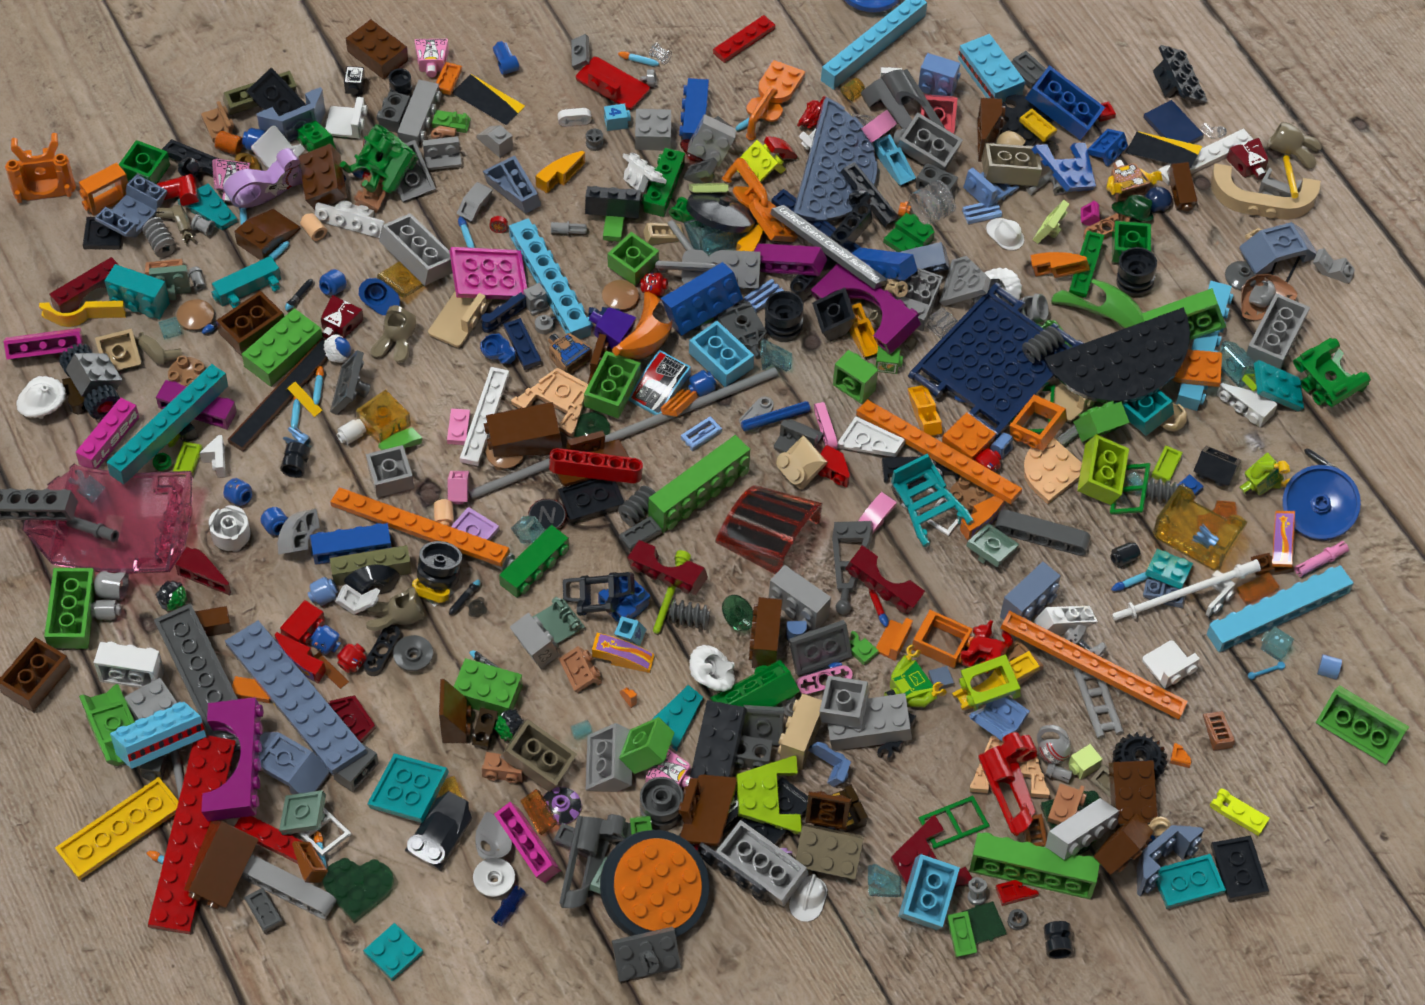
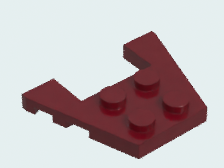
(354, 716)
(917, 844)

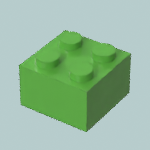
(633, 258)
(855, 376)
(1101, 420)
(647, 745)

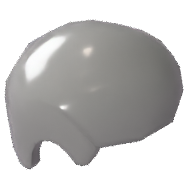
(1262, 295)

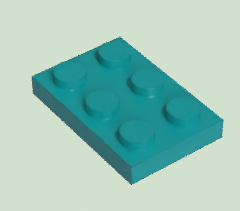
(1278, 385)
(1189, 881)

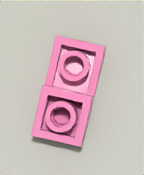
(878, 510)

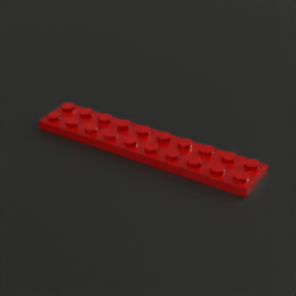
(205, 772)

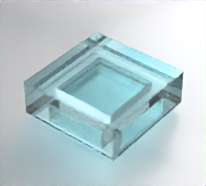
(170, 328)

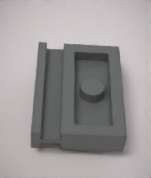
(1028, 68)

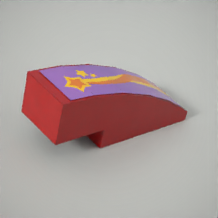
(302, 657)

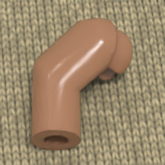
(442, 131)

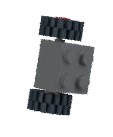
(93, 377)

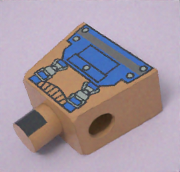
(569, 352)

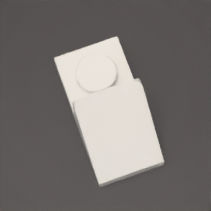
(215, 453)

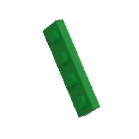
(1090, 249)

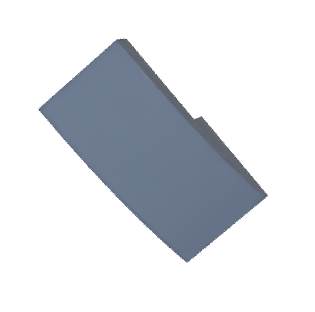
(1156, 588)

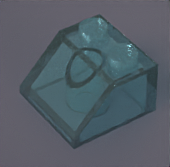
(707, 238)
(1236, 362)

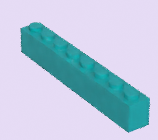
(167, 424)

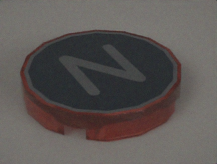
(549, 513)

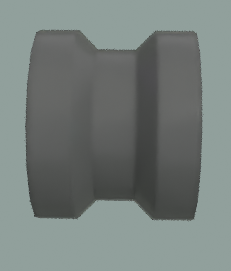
(594, 139)

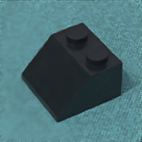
(834, 314)
(1216, 466)

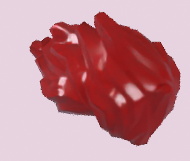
(811, 114)

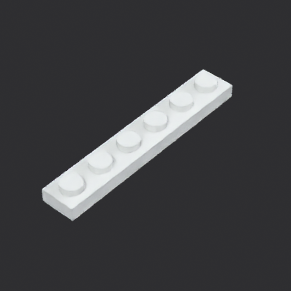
(1212, 153)
(487, 405)

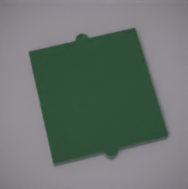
(985, 923)

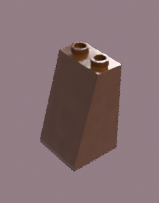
(523, 431)
(219, 864)

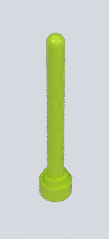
(680, 558)

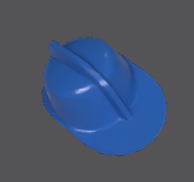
(378, 295)

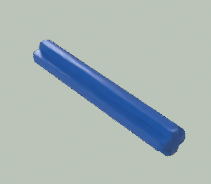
(775, 416)

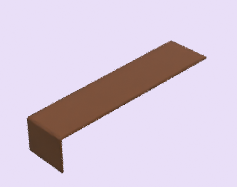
(331, 672)

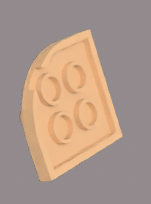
(1051, 470)

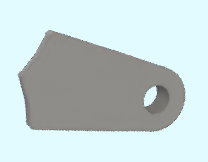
(758, 409)

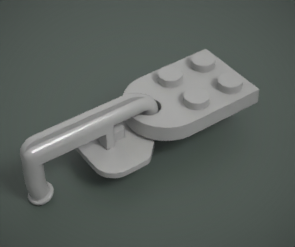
(696, 262)

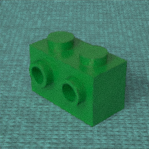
(314, 136)

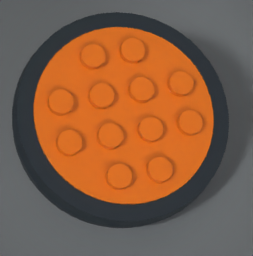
(654, 883)

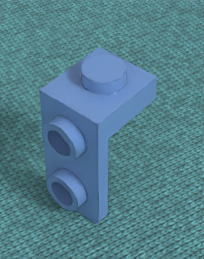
(840, 763)

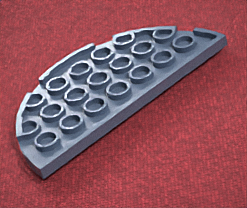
(835, 145)

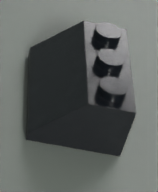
(613, 202)

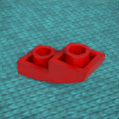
(780, 146)

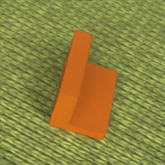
(894, 638)

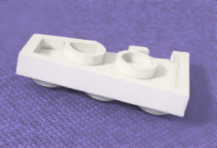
(870, 438)

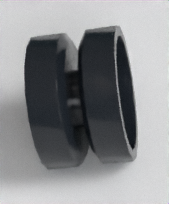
(439, 565)

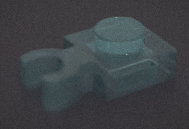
(88, 487)

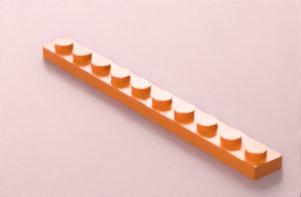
(940, 452)
(419, 526)
(1094, 665)

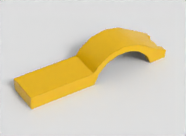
(90, 309)
(1021, 666)

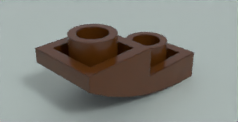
(1265, 562)

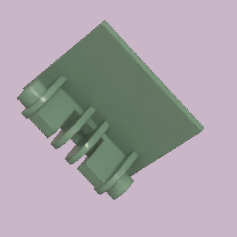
(560, 620)

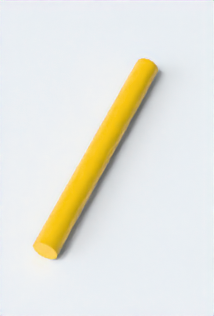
(1290, 177)

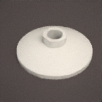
(491, 869)

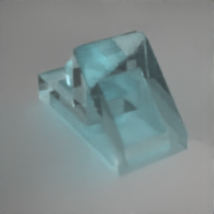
(774, 355)
(883, 882)

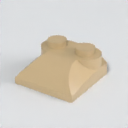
(120, 349)
(801, 463)

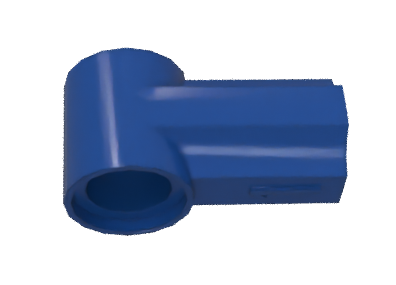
(506, 61)

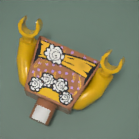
(1130, 180)

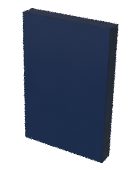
(1173, 123)

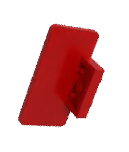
(612, 83)

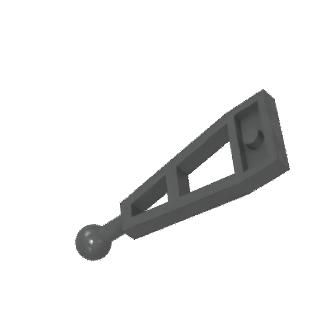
(848, 532)

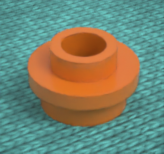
(903, 208)

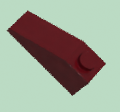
(197, 567)

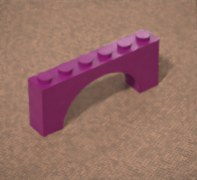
(897, 319)
(239, 794)

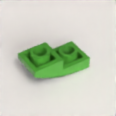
(613, 228)
(407, 438)

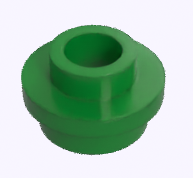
(162, 457)

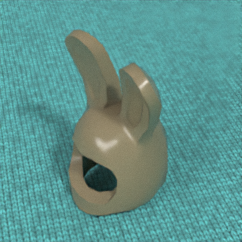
(1289, 141)
(396, 329)
(401, 609)

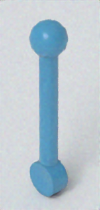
(1281, 665)

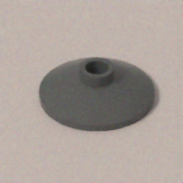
(1235, 276)
(411, 646)

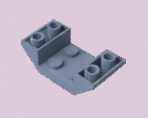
(295, 119)
(134, 208)
(1276, 245)
(291, 763)
(1180, 839)

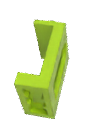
(980, 698)

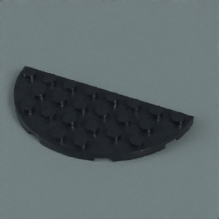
(1126, 362)

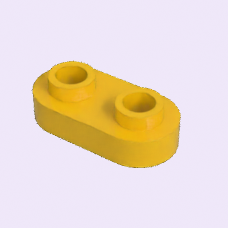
(437, 596)

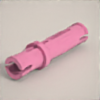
(1326, 556)

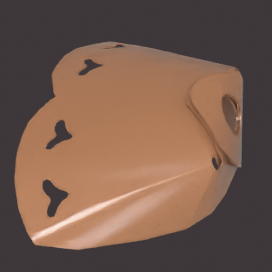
(1281, 286)

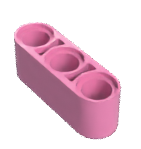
(879, 126)

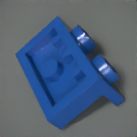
(1109, 146)

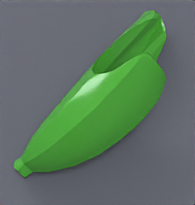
(1116, 307)

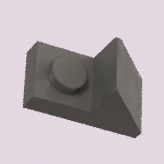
(701, 172)

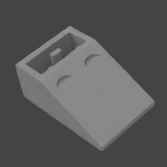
(921, 293)

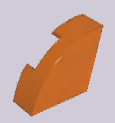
(629, 696)
(1180, 756)

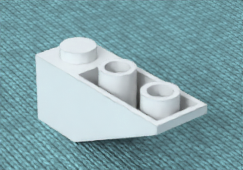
(1248, 403)
(1062, 618)

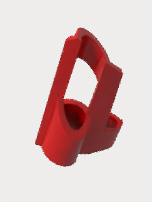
(1002, 765)

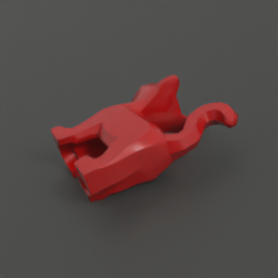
(984, 646)

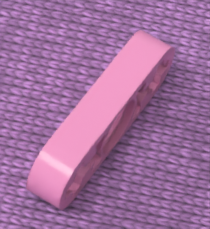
(825, 425)
(808, 678)

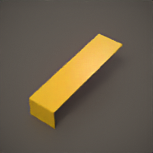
(304, 399)

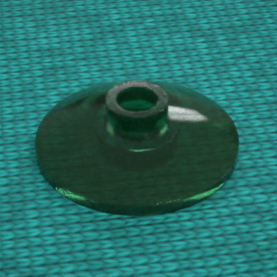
(598, 421)
(737, 612)

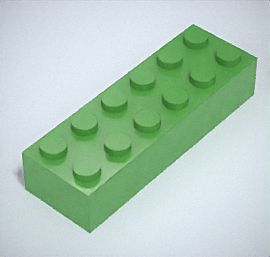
(699, 483)
(1034, 866)

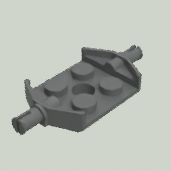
(748, 334)

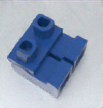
(628, 606)

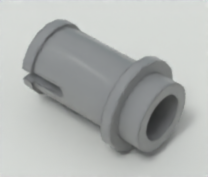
(195, 274)
(1058, 773)

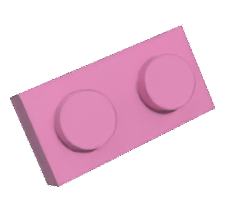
(458, 426)

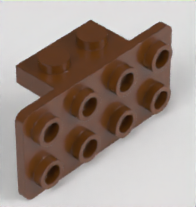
(591, 443)
(706, 808)

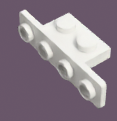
(639, 172)
(350, 217)

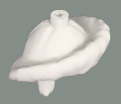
(1008, 281)
(41, 397)
(712, 668)

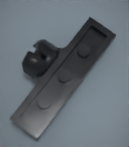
(191, 160)
(866, 192)

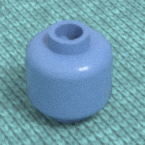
(322, 591)

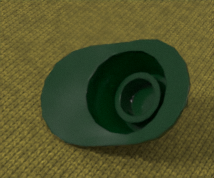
(1135, 206)

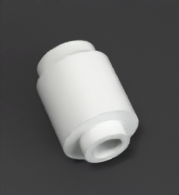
(351, 431)

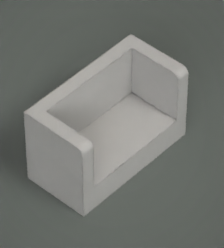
(1274, 187)

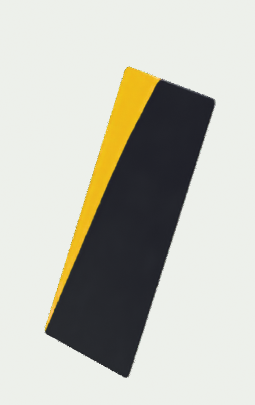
(488, 99)
(1163, 149)

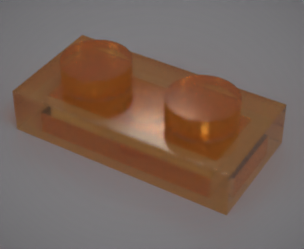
(539, 812)

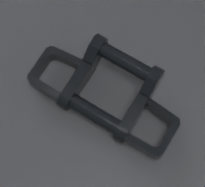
(584, 602)

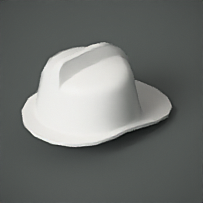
(1005, 233)
(808, 899)

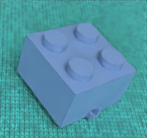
(939, 75)

